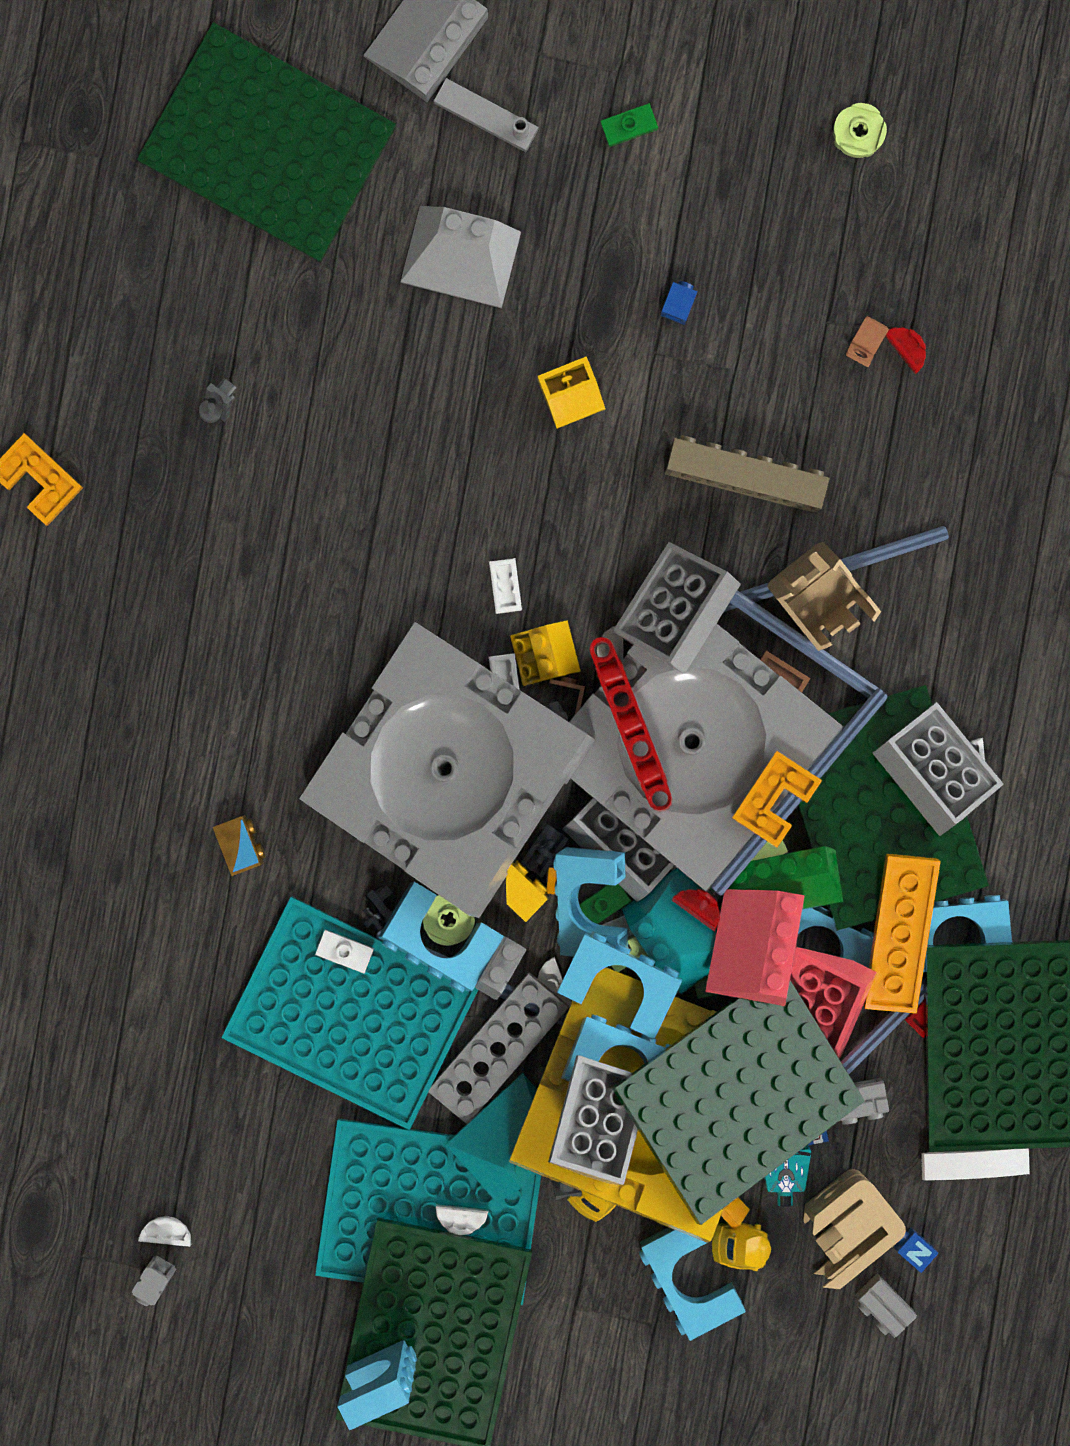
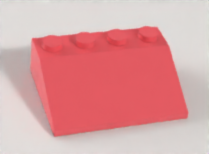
(755, 945)
(832, 992)

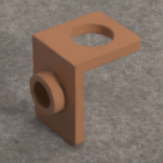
(867, 341)
(571, 683)

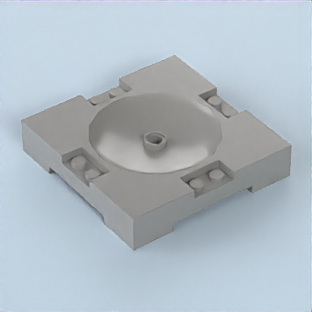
(741, 719)
(389, 780)

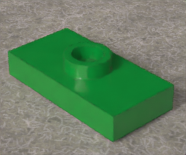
(629, 125)
(604, 903)

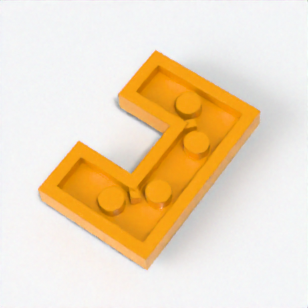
(57, 483)
(755, 809)

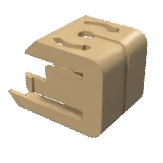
(819, 593)
(859, 1217)

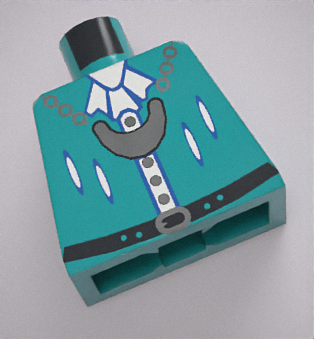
(789, 1177)

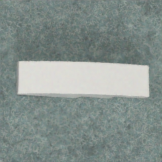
(974, 1164)

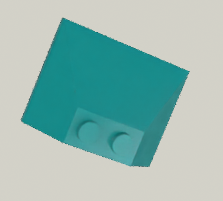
(670, 932)
(490, 1138)

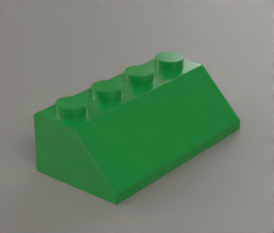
(802, 872)

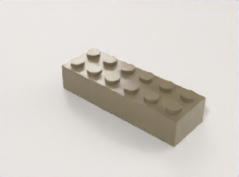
(747, 475)

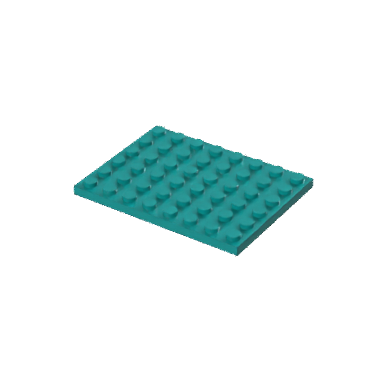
(348, 1031)
(402, 1179)

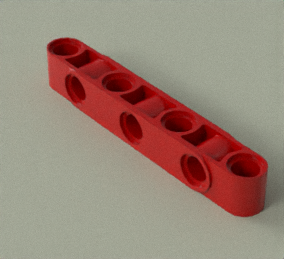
(631, 724)

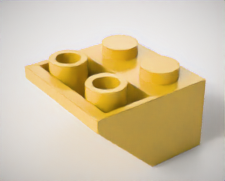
(571, 392)
(545, 653)
(522, 893)

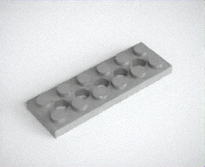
(495, 1030)

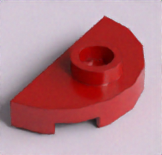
(909, 346)
(700, 905)

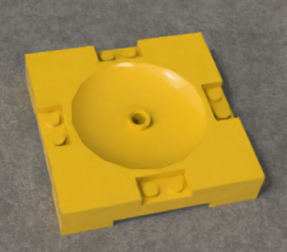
(646, 1184)

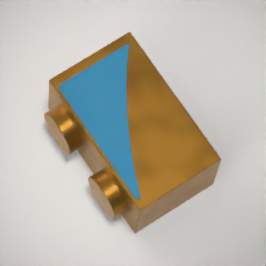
(239, 845)

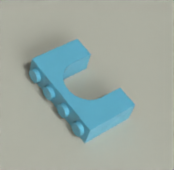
(573, 869)
(989, 916)
(403, 933)
(853, 944)
(658, 983)
(597, 1037)
(694, 1314)
(378, 1384)

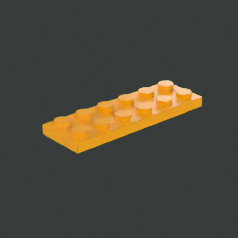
(902, 932)

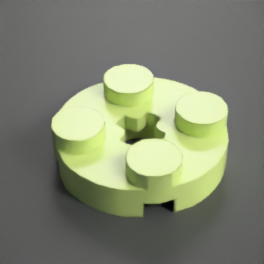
(846, 138)
(449, 934)

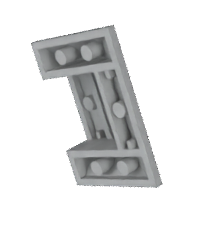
(461, 255)

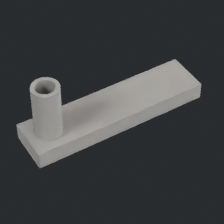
(486, 115)

